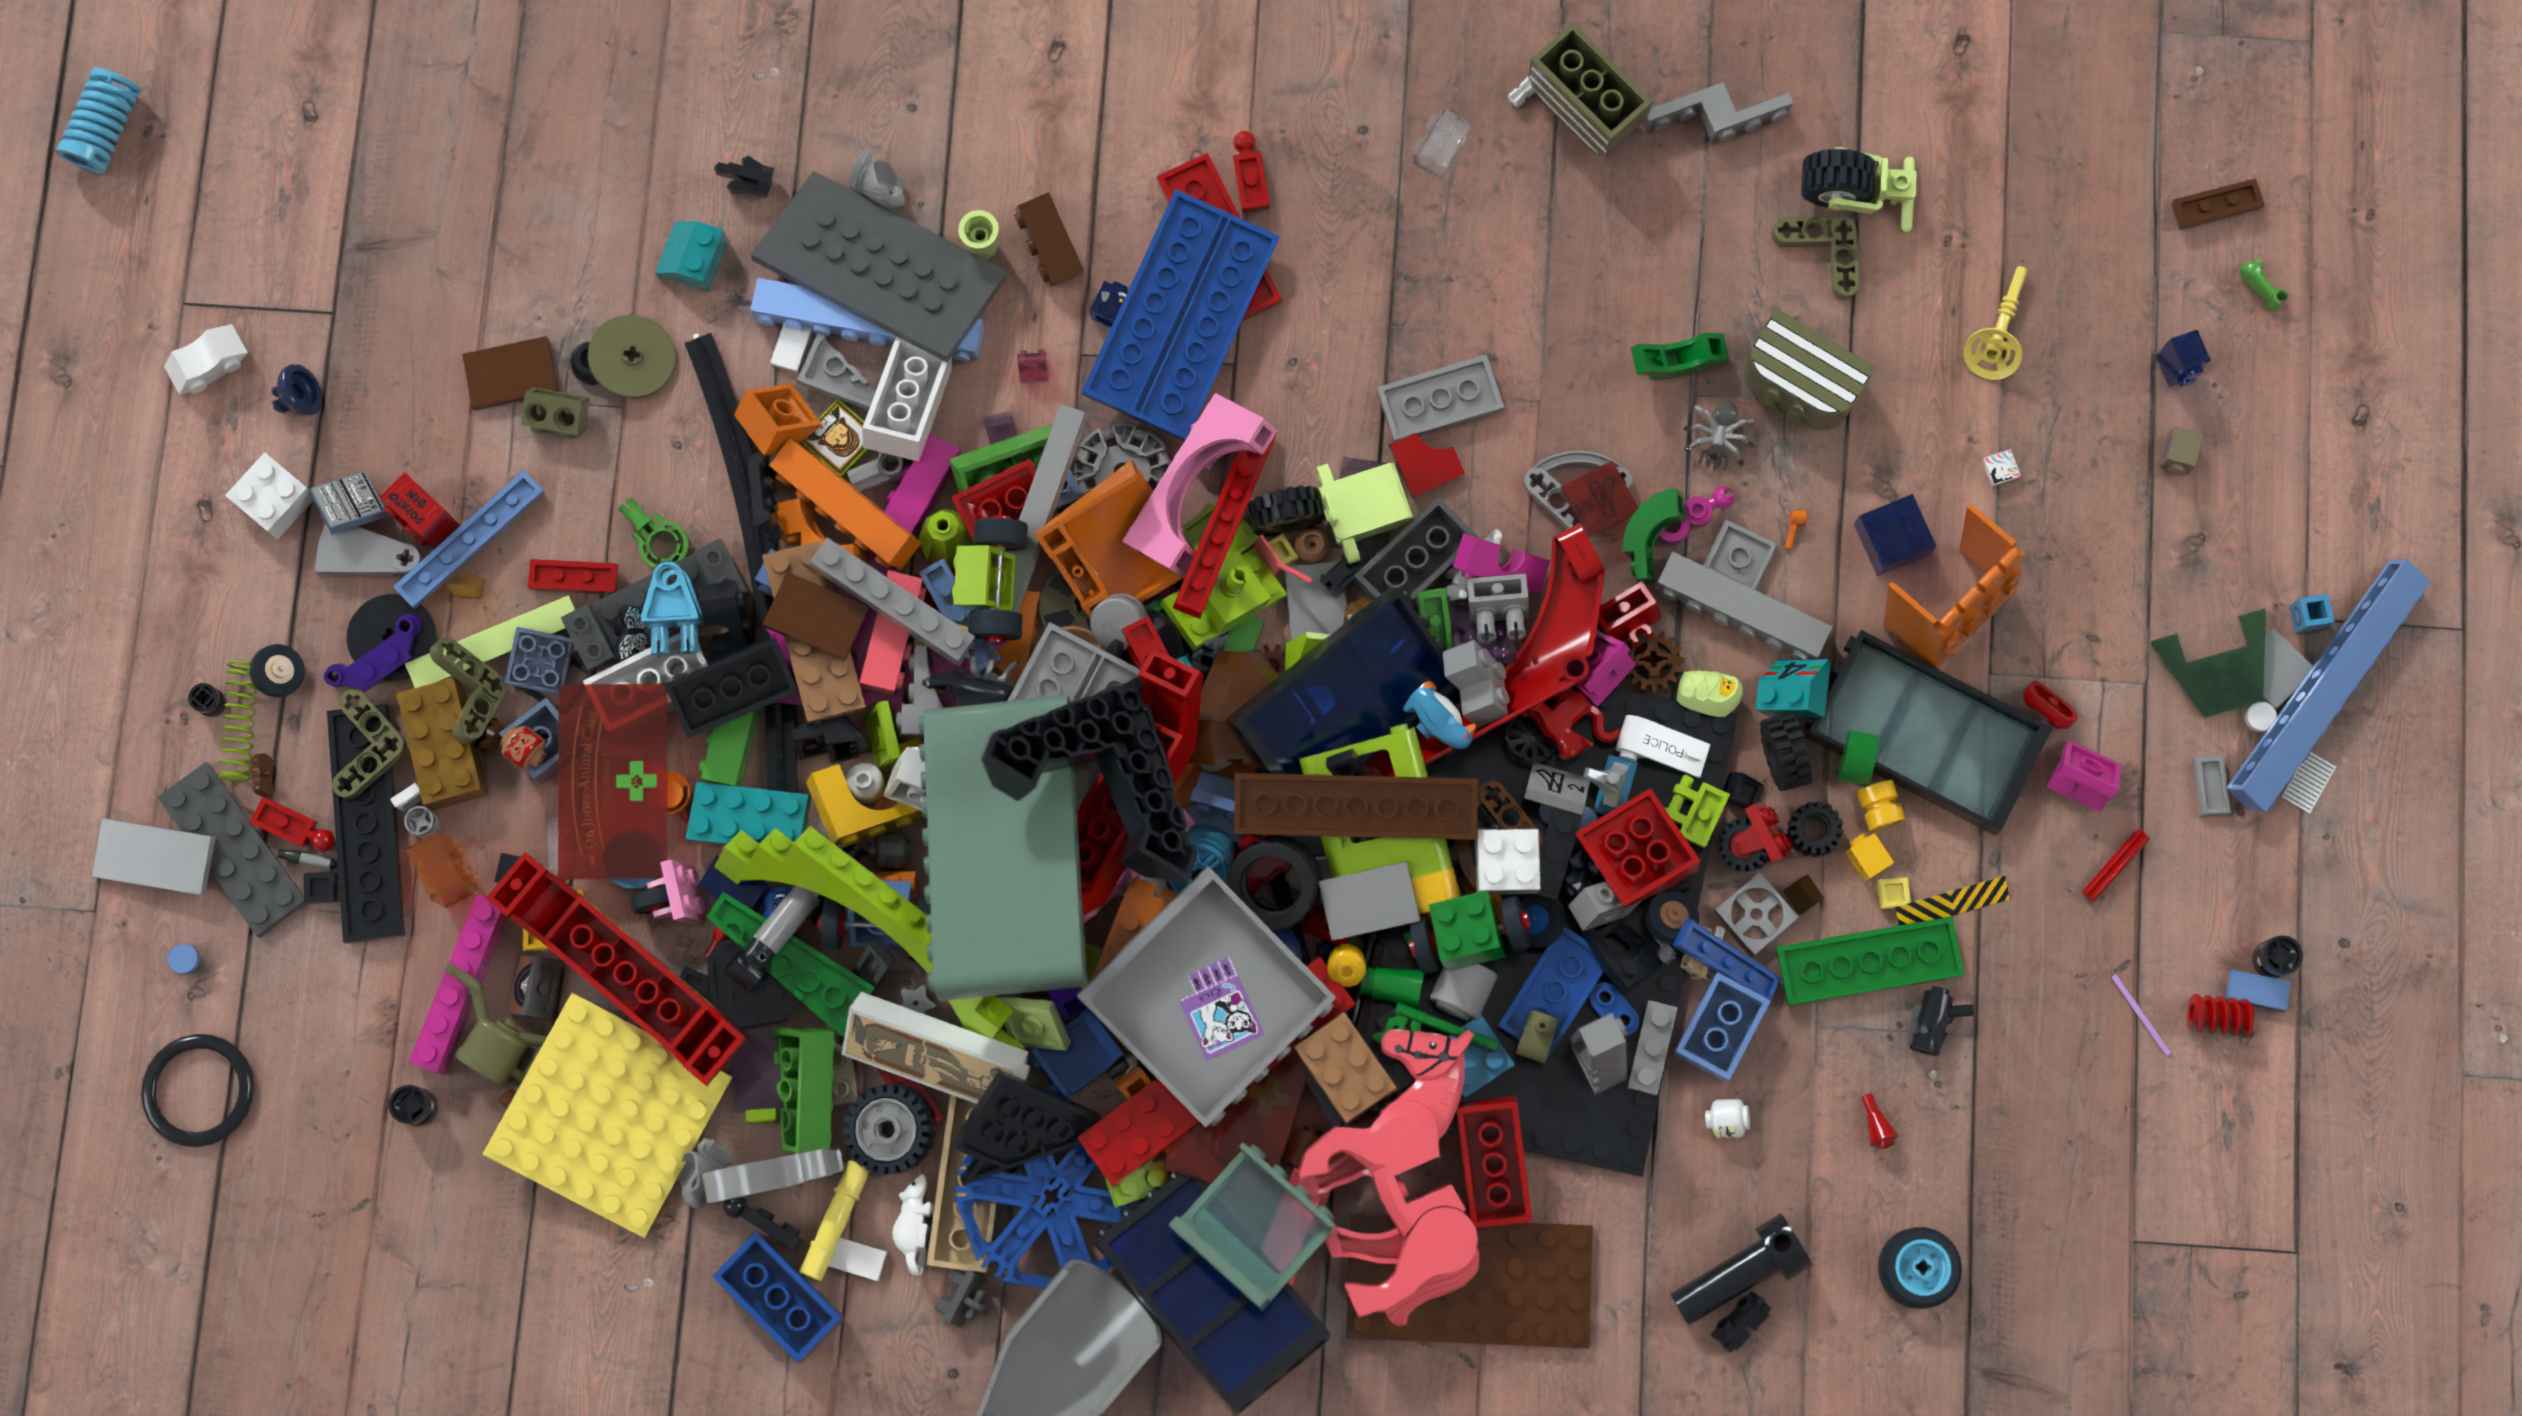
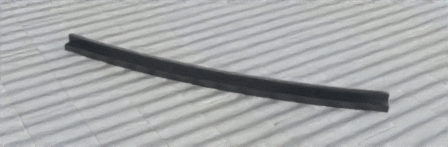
(736, 450)

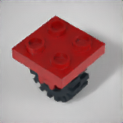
(1753, 840)

